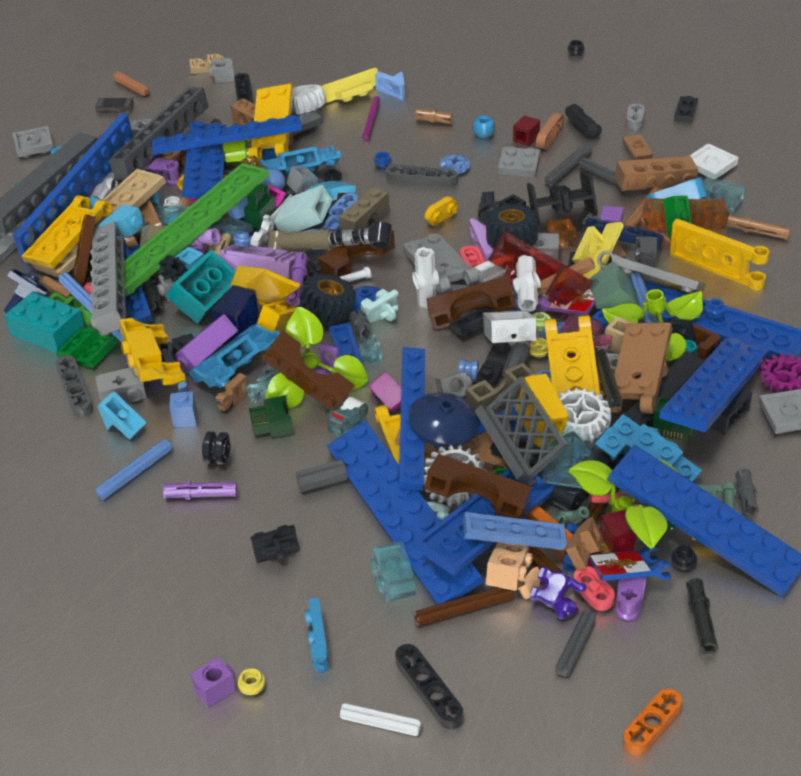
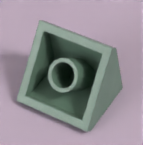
(612, 287)

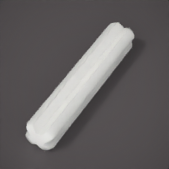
(380, 719)

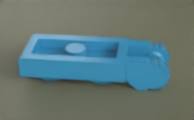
(317, 636)

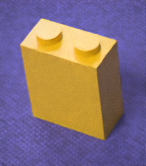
(550, 401)

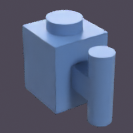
(183, 407)

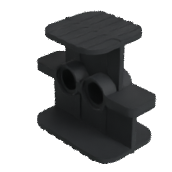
(562, 198)

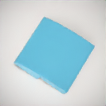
(334, 187)

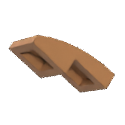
(584, 542)

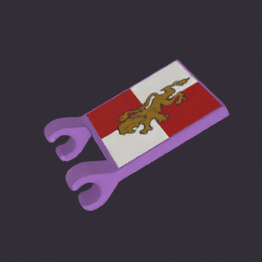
(581, 305)

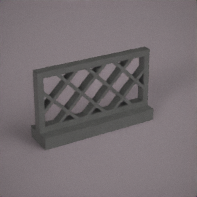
(508, 445)

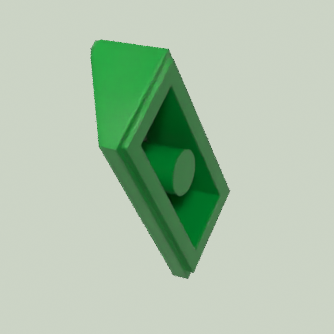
(676, 208)

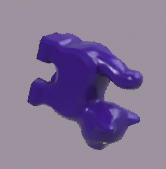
(554, 591)

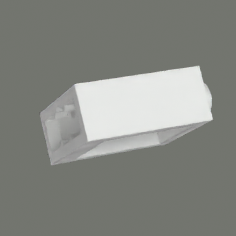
(501, 325)

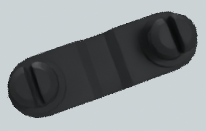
(582, 121)
(494, 362)

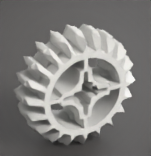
(307, 98)
(587, 414)
(460, 456)

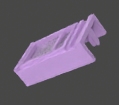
(260, 257)

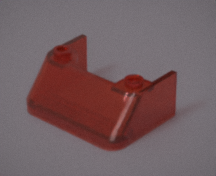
(566, 284)

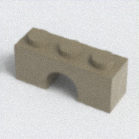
(372, 205)
(484, 393)

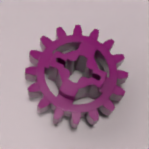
(784, 375)

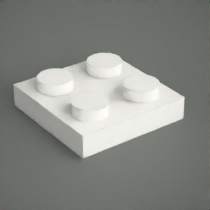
(713, 161)

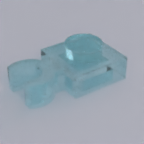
(370, 350)
(259, 389)

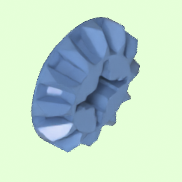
(461, 164)

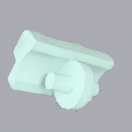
(383, 307)

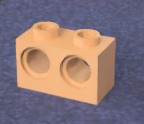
(508, 565)

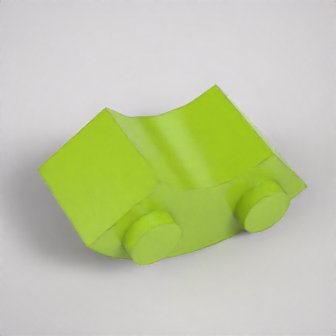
(235, 152)

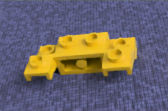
(144, 354)

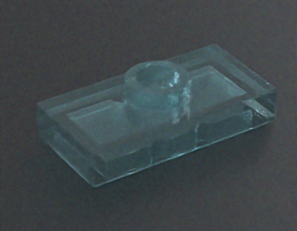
(231, 225)

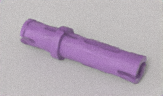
(298, 274)
(188, 490)

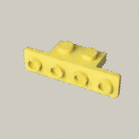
(353, 85)
(594, 243)

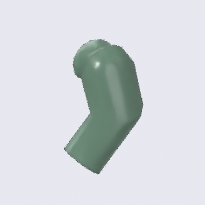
(572, 517)

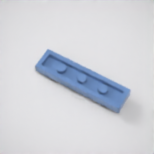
(514, 531)

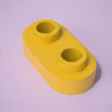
(441, 210)

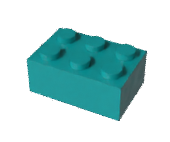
(202, 286)
(43, 321)

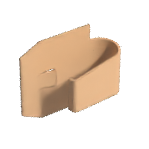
(530, 581)

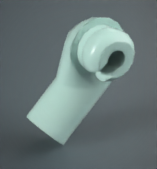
(439, 509)

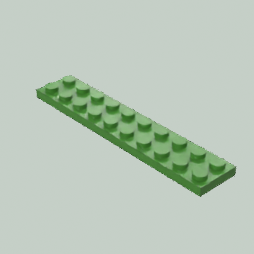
(191, 224)

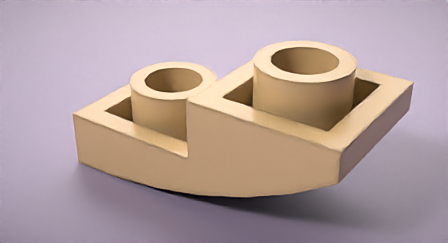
(202, 66)

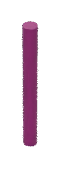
(370, 120)

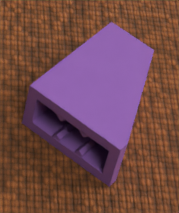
(205, 343)

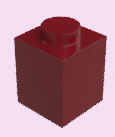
(526, 130)
(617, 532)

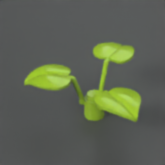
(684, 307)
(308, 330)
(646, 522)

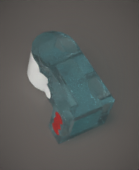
(346, 416)

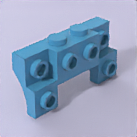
(306, 158)
(238, 352)
(627, 433)

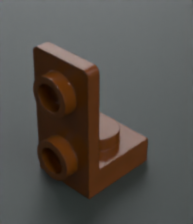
(706, 341)

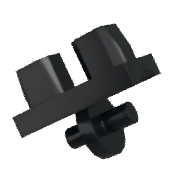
(487, 204)
(274, 542)

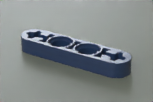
(627, 234)

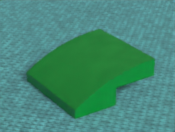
(88, 347)

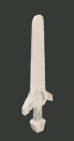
(266, 227)

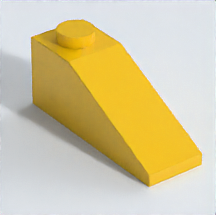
(276, 315)

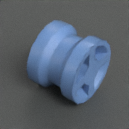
(470, 368)

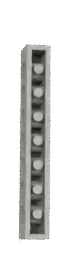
(107, 279)

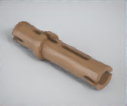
(755, 226)

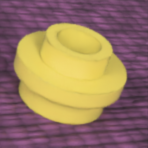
(538, 348)
(251, 676)

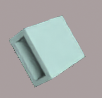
(303, 210)

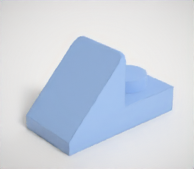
(391, 85)

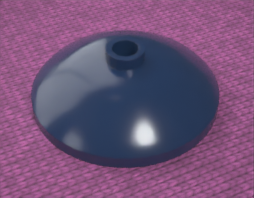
(444, 419)

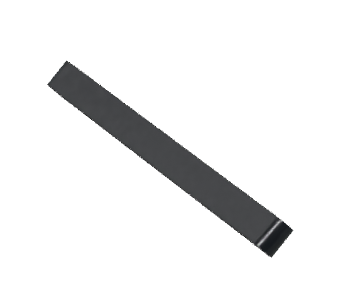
(571, 497)

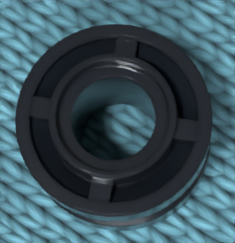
(216, 448)

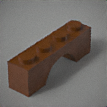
(338, 260)
(494, 294)
(286, 358)
(452, 477)

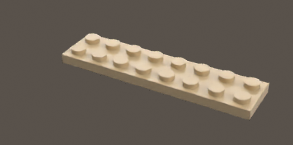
(133, 192)

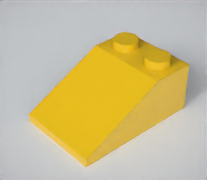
(267, 284)

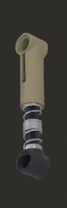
(377, 236)

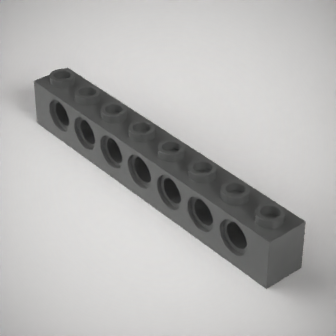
(167, 123)

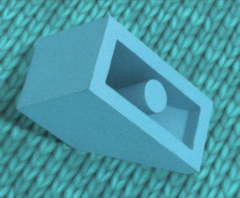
(127, 219)

